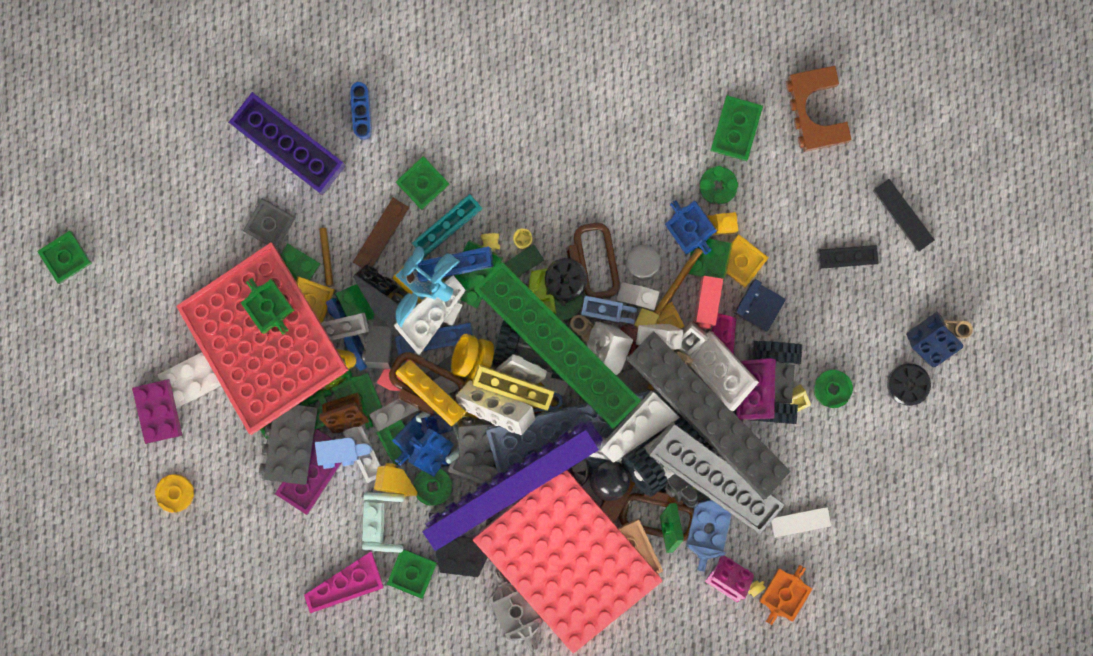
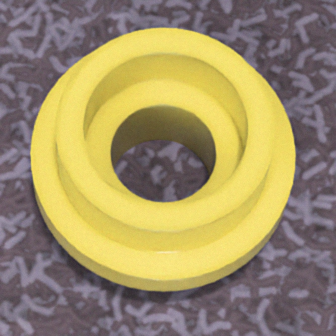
(756, 588)

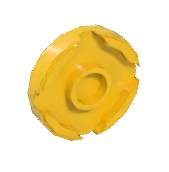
(178, 497)

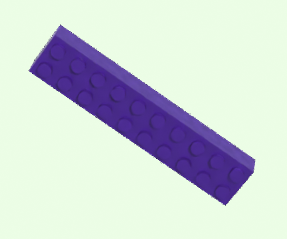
(513, 484)

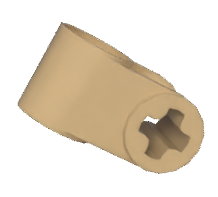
(953, 327)
(585, 330)

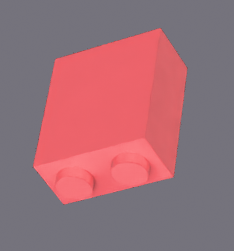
(708, 302)

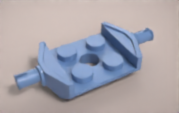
(708, 544)

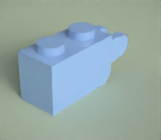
(606, 310)
(340, 450)

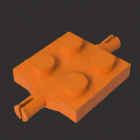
(785, 594)

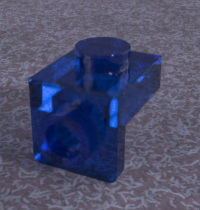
(436, 424)

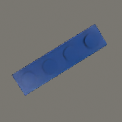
(469, 261)
(442, 338)
(352, 343)

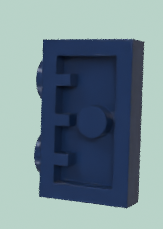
(759, 305)

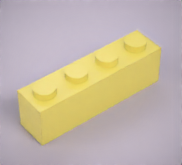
(513, 387)

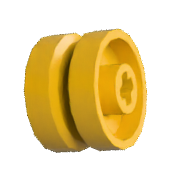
(470, 353)

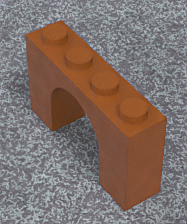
(811, 134)

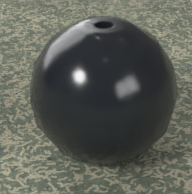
(609, 481)

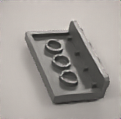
(474, 442)
(289, 446)

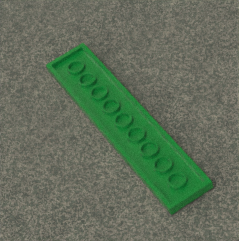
(557, 345)

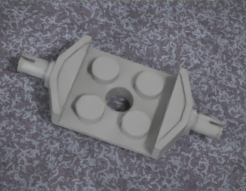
(518, 627)

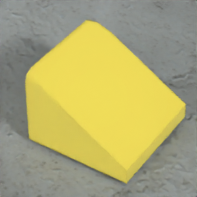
(646, 318)
(800, 397)

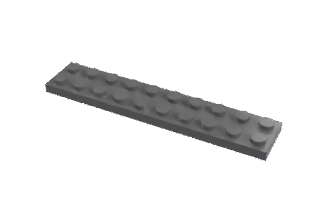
(708, 415)

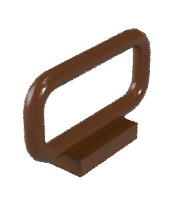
(576, 252)
(406, 393)
(661, 499)

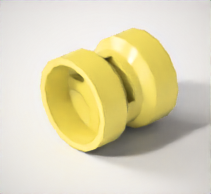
(521, 236)

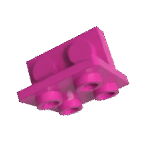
(730, 578)

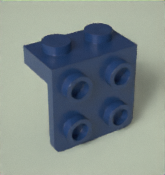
(934, 340)

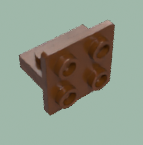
(343, 413)

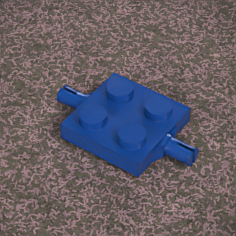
(690, 227)
(402, 439)
(430, 452)

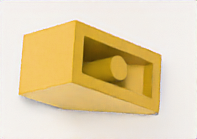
(724, 223)
(393, 480)

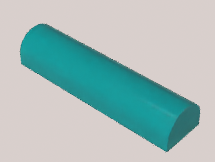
(447, 225)

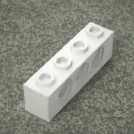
(496, 408)

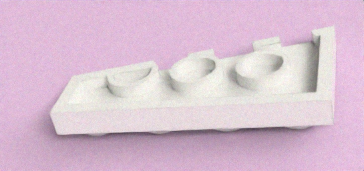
(428, 317)
(640, 425)

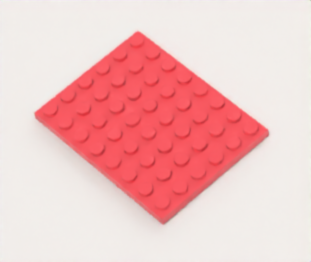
(258, 370)
(567, 559)

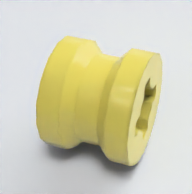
(490, 240)

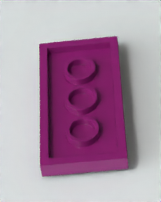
(305, 496)

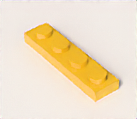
(430, 392)

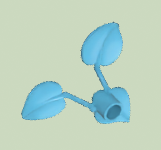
(438, 288)

